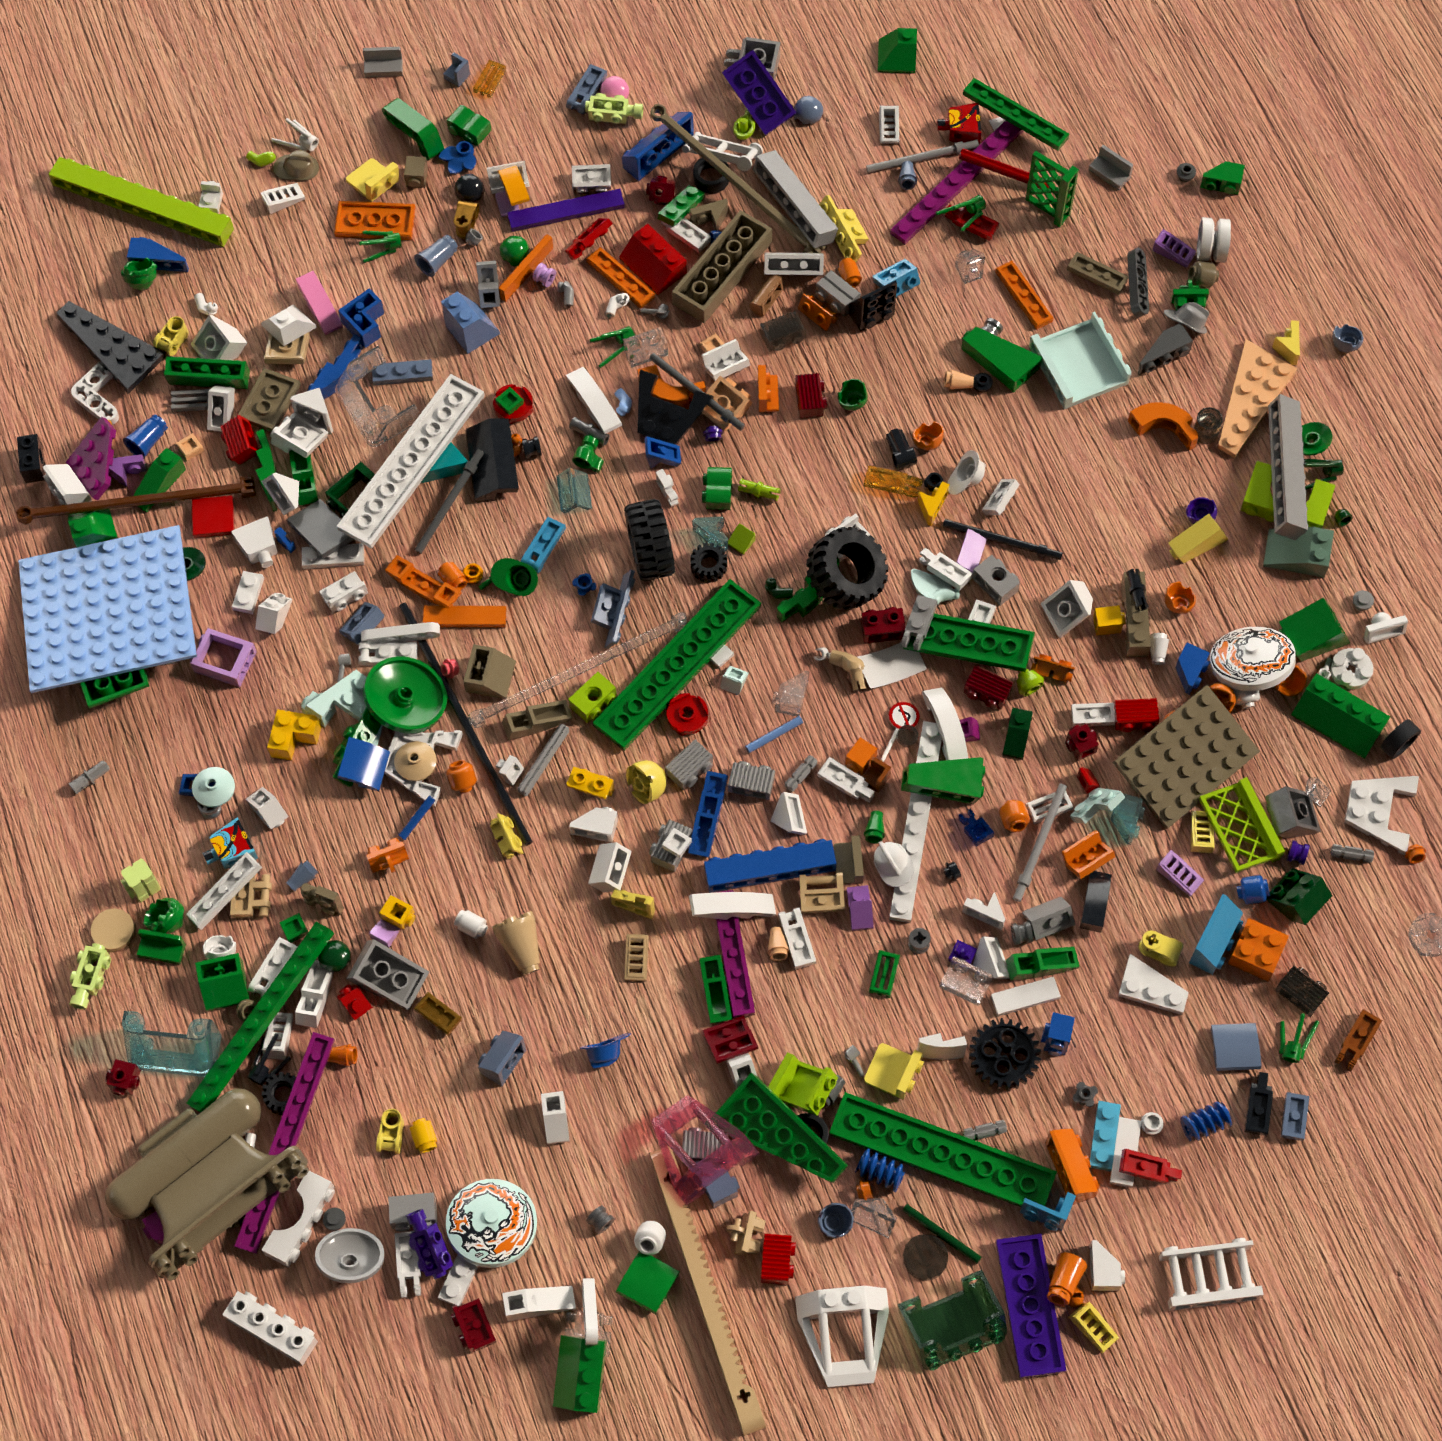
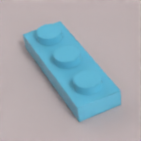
(1104, 1135)

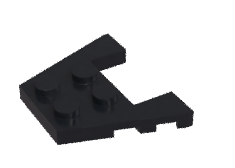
(663, 419)

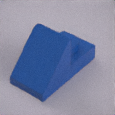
(661, 451)

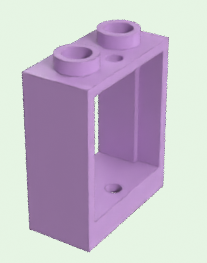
(240, 667)

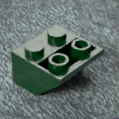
(1299, 895)

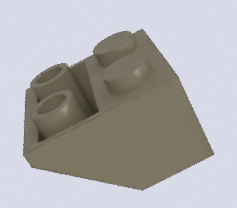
(489, 672)

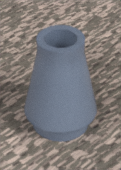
(907, 177)
(303, 874)

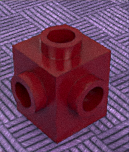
(665, 185)
(1081, 741)
(123, 1078)

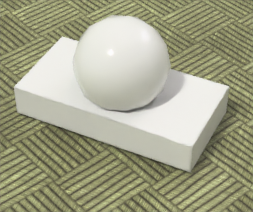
(1384, 627)

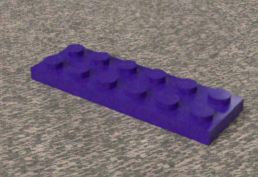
(1029, 1311)

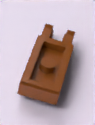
(1359, 1037)

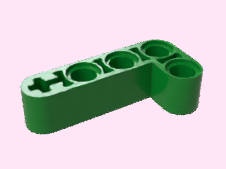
(414, 126)

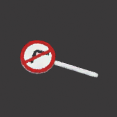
(900, 715)

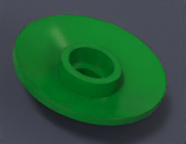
(1315, 438)

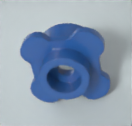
(584, 578)

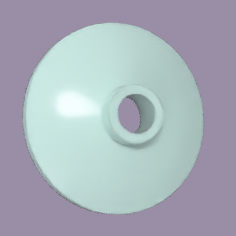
(215, 795)

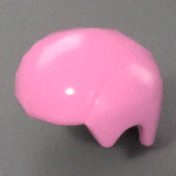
(614, 86)

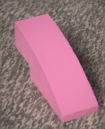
(318, 302)

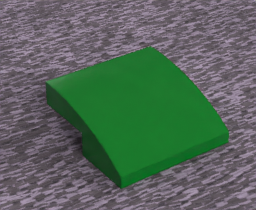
(647, 1282)

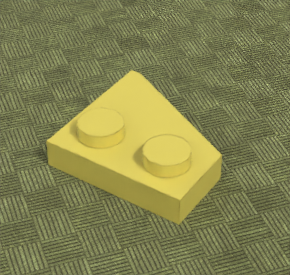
(633, 902)

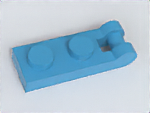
(543, 543)

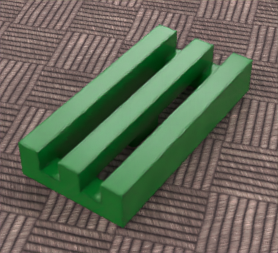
(880, 991)

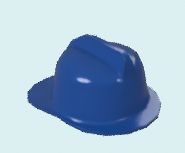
(605, 1052)

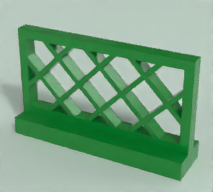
(1064, 192)

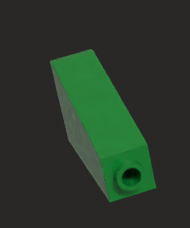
(1001, 358)

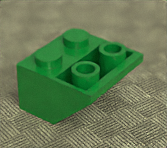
(222, 981)

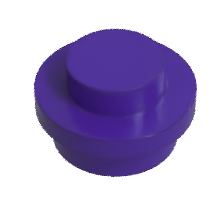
(712, 433)

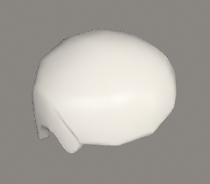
(218, 946)

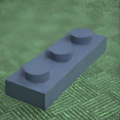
(403, 372)

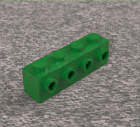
(206, 372)

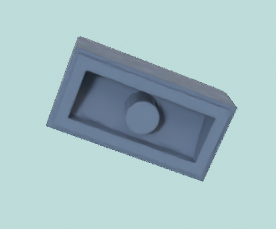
(365, 618)

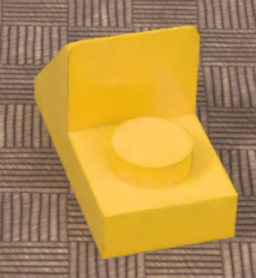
(932, 504)

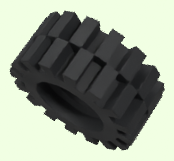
(708, 573)
(270, 1088)

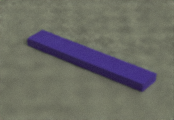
(566, 210)

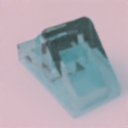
(709, 530)

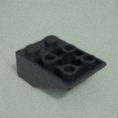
(874, 306)

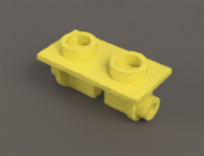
(503, 828)

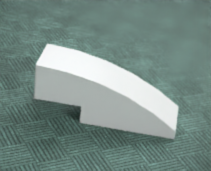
(313, 996)

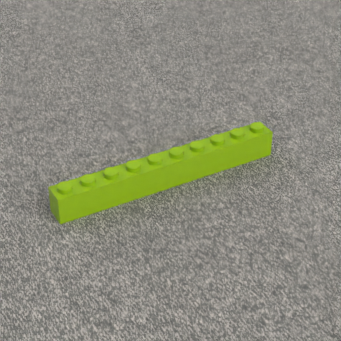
(141, 201)

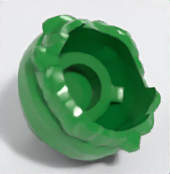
(139, 274)
(164, 916)

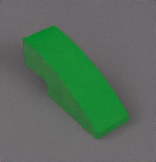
(303, 472)
(1042, 963)
(715, 988)

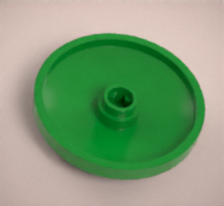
(405, 694)

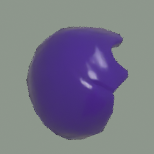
(1200, 508)

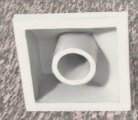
(288, 325)
(218, 340)
(1068, 606)

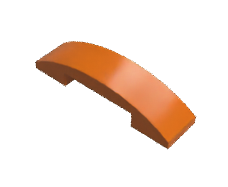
(422, 584)

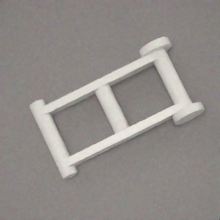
(743, 162)

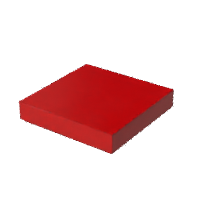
(213, 516)

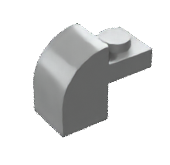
(488, 284)

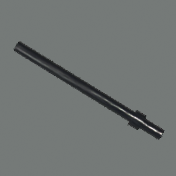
(1041, 550)

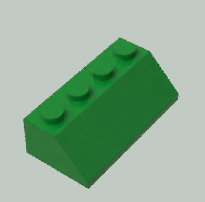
(1340, 716)

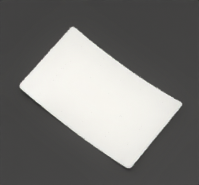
(891, 665)

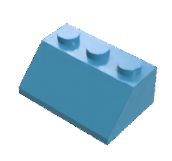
(1217, 936)

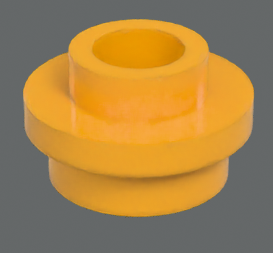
(470, 568)

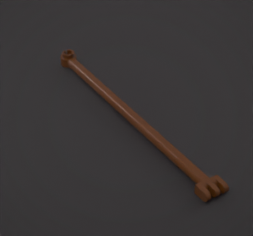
(245, 487)

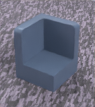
(458, 71)

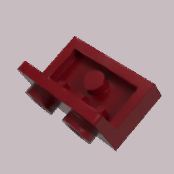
(474, 1326)

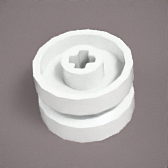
(1217, 240)

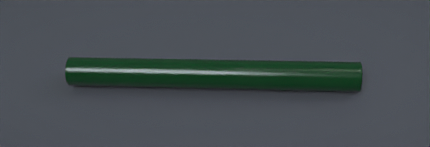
(941, 1233)

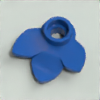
(457, 158)

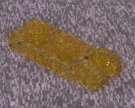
(892, 481)

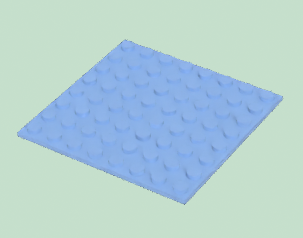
(106, 609)

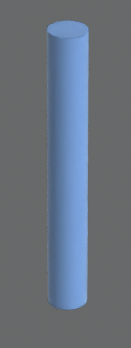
(774, 734)

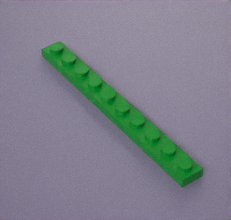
(260, 1017)

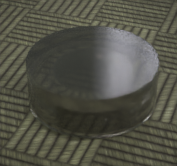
(907, 735)

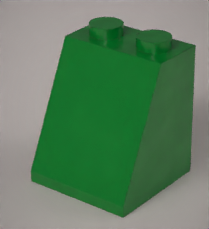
(1314, 630)

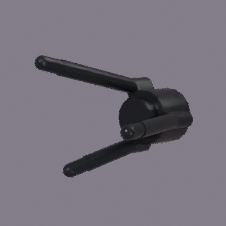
(258, 1072)

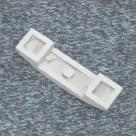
(947, 723)

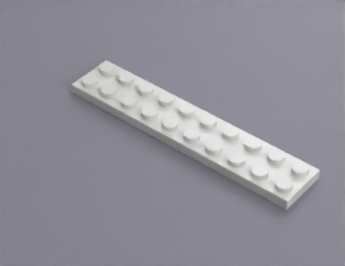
(410, 461)

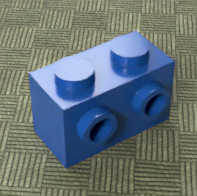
(1058, 1034)

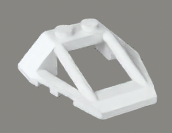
(842, 1300)

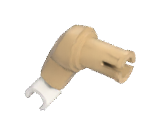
(848, 662)

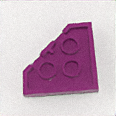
(93, 458)

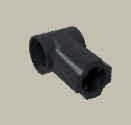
(902, 454)

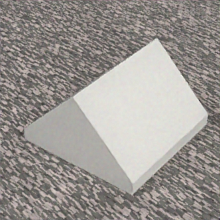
(312, 406)

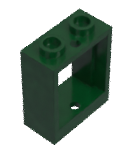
(358, 473)

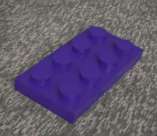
(759, 92)

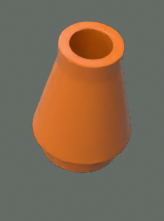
(344, 1055)

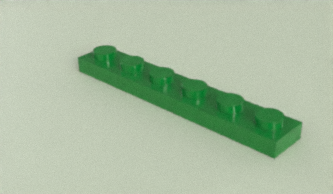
(1016, 114)

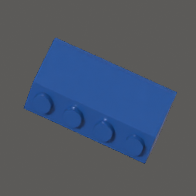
(656, 147)

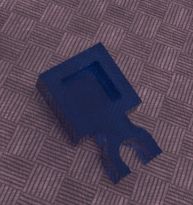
(976, 830)

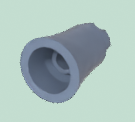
(436, 255)

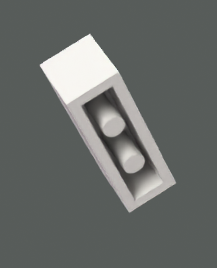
(793, 263)

